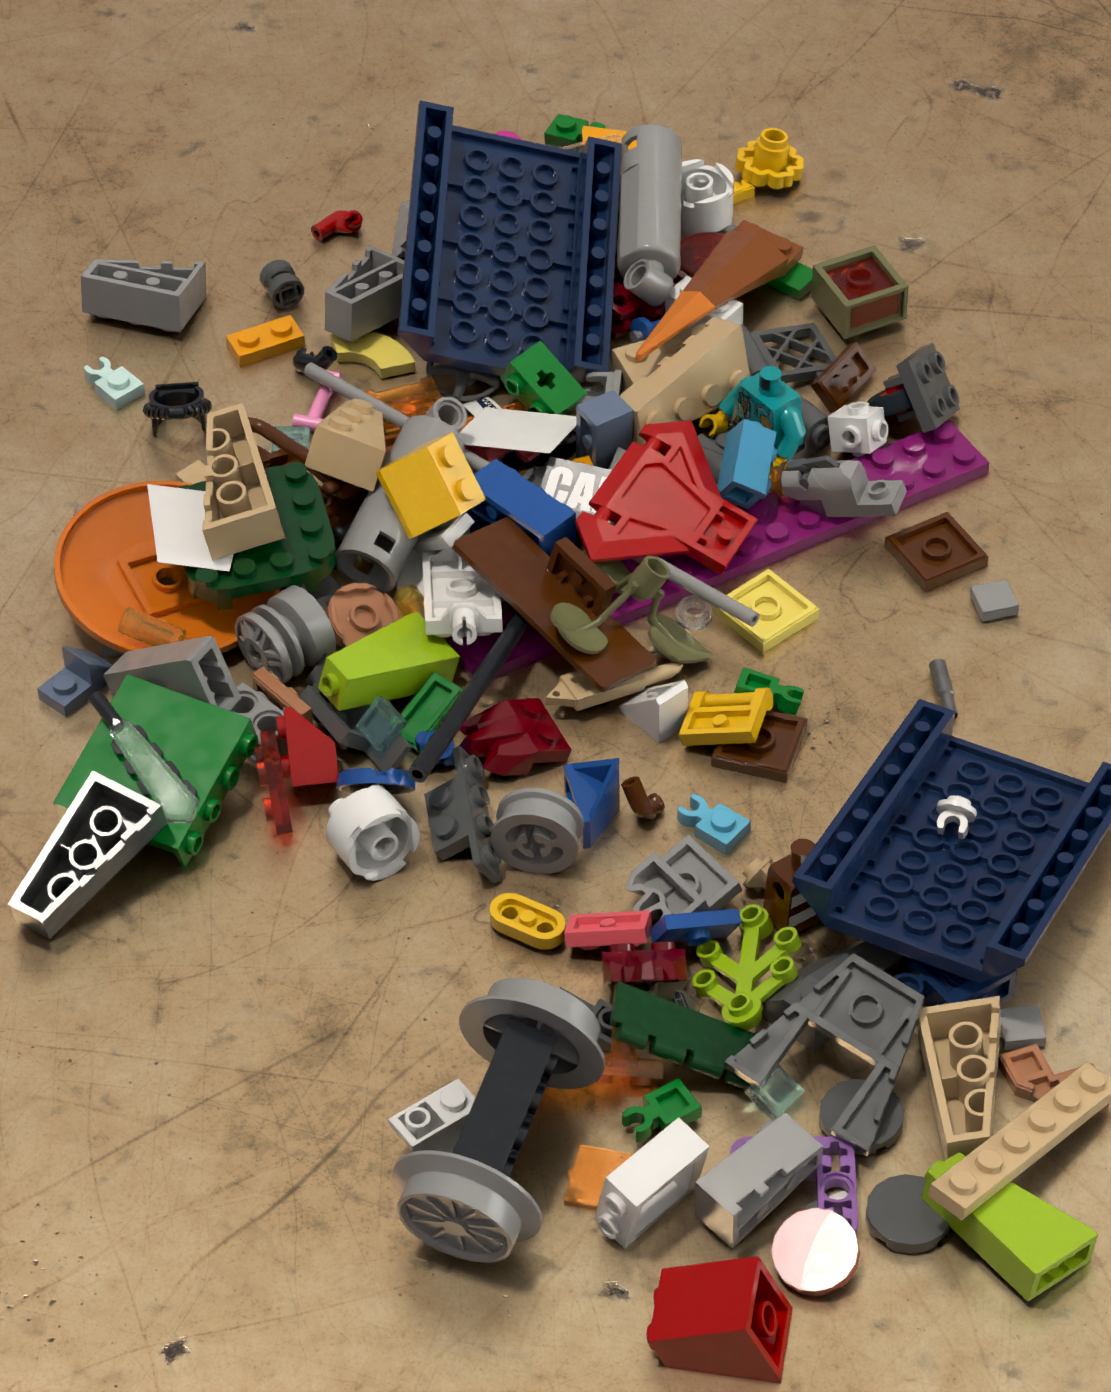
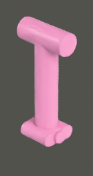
(317, 409)

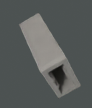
(185, 666)

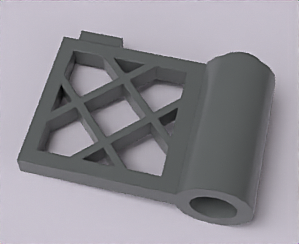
(761, 355)

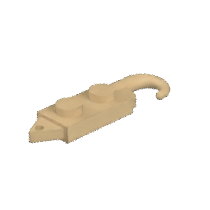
(579, 693)

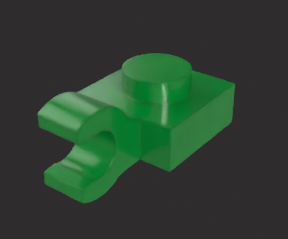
(566, 130)

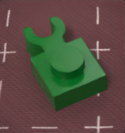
(784, 697)
(661, 1109)

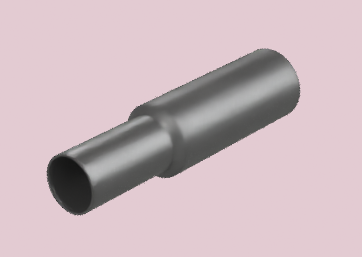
(943, 684)

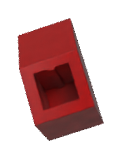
(310, 751)

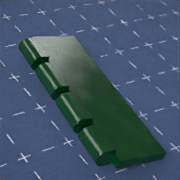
(676, 1032)

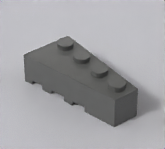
(84, 853)

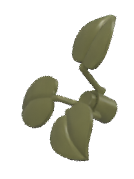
(641, 584)

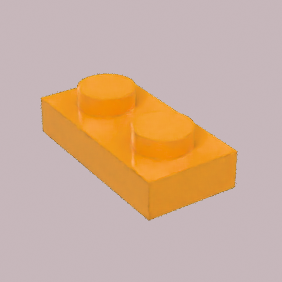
(265, 340)

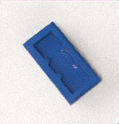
(696, 927)

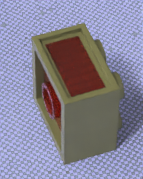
(859, 291)

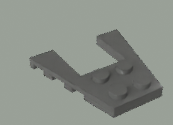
(859, 1011)

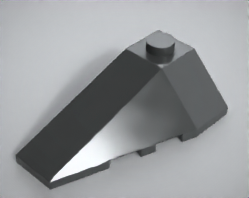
(813, 973)

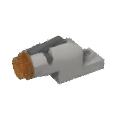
(839, 486)

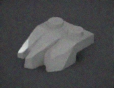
(682, 881)

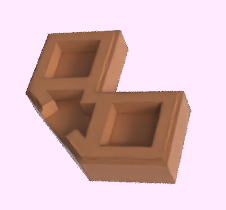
(1030, 1073)

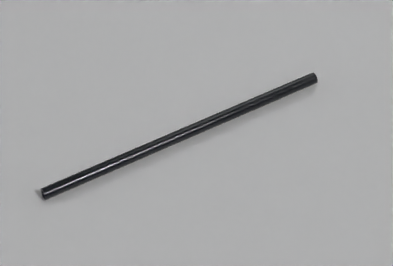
(471, 694)

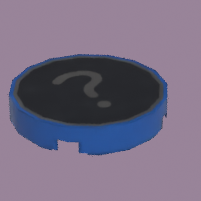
(394, 780)

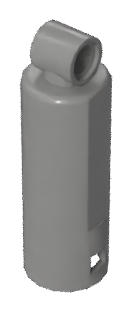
(650, 212)
(376, 530)

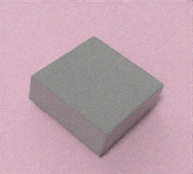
(994, 600)
(1021, 1027)

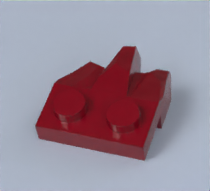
(514, 737)
(657, 965)

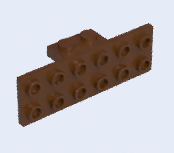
(538, 582)

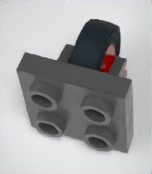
(919, 390)

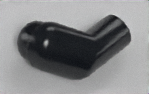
(323, 359)

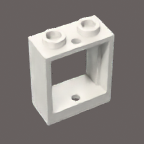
(650, 1183)

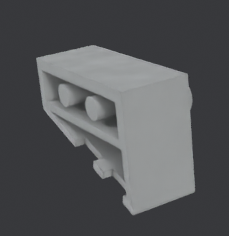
(755, 1178)

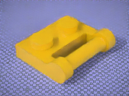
(725, 717)

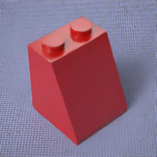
(721, 1319)

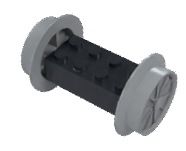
(465, 1197)

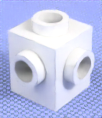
(857, 429)

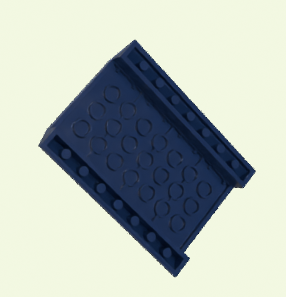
(508, 248)
(947, 899)

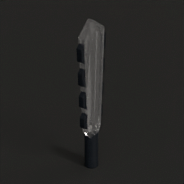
(143, 759)

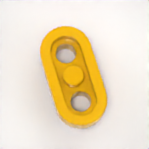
(532, 921)

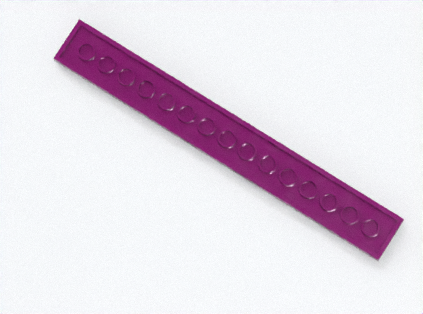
(924, 461)

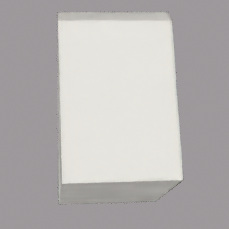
(659, 709)

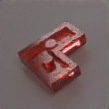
(271, 774)

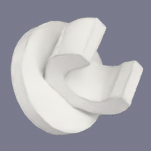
(956, 810)

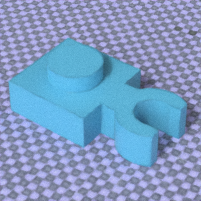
(716, 826)

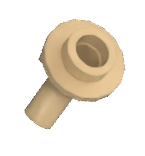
(757, 873)

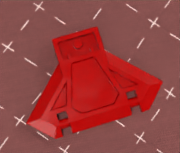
(664, 504)

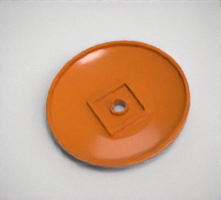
(111, 564)

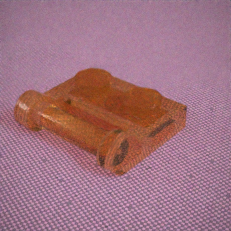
(408, 399)

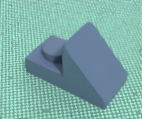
(75, 682)

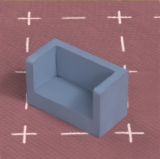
(603, 427)

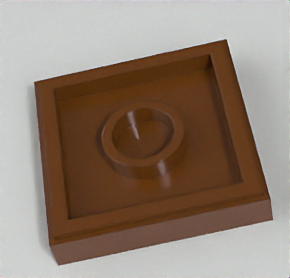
(936, 551)
(771, 754)

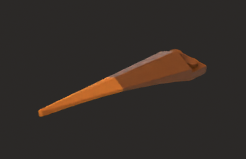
(735, 266)

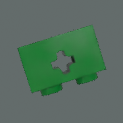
(542, 382)

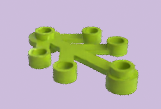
(746, 1006)

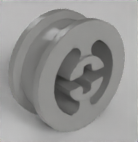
(537, 830)

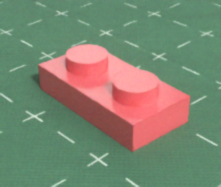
(604, 929)

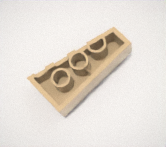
(692, 379)
(237, 495)
(961, 1069)

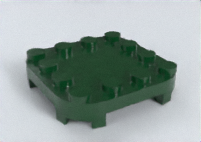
(300, 558)

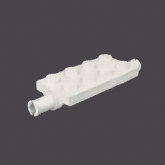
(458, 598)

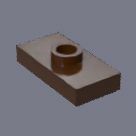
(843, 377)

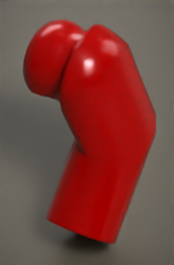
(338, 222)

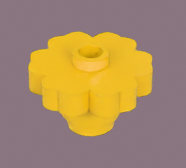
(770, 160)

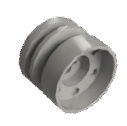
(285, 634)

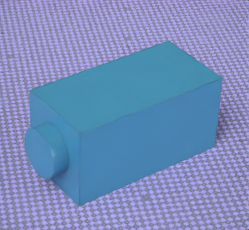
(747, 463)

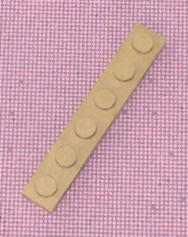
(1022, 1141)

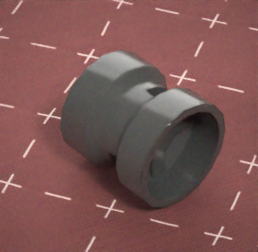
(282, 284)

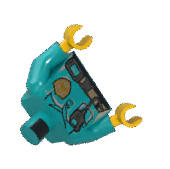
(766, 401)

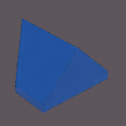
(596, 793)

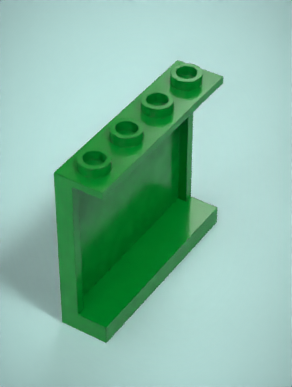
(196, 736)

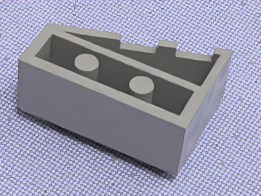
(143, 294)
(365, 296)

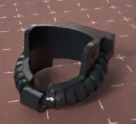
(177, 402)

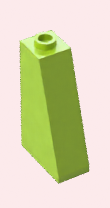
(386, 664)
(1019, 1235)

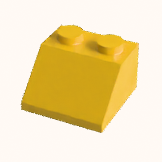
(430, 485)

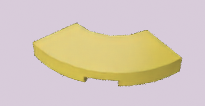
(376, 351)

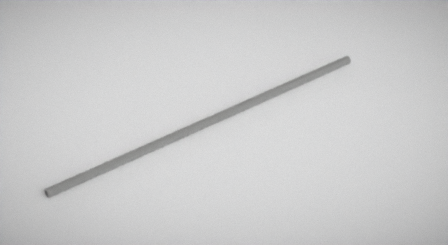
(476, 463)

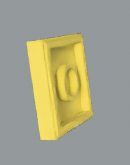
(780, 609)

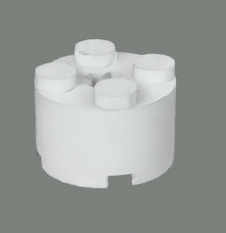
(705, 197)
(371, 832)

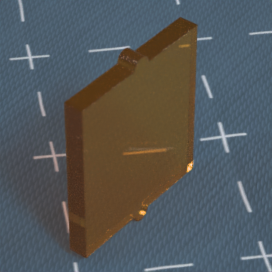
(589, 1174)

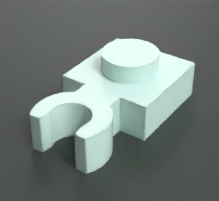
(114, 386)

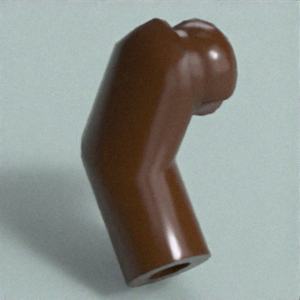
(641, 804)

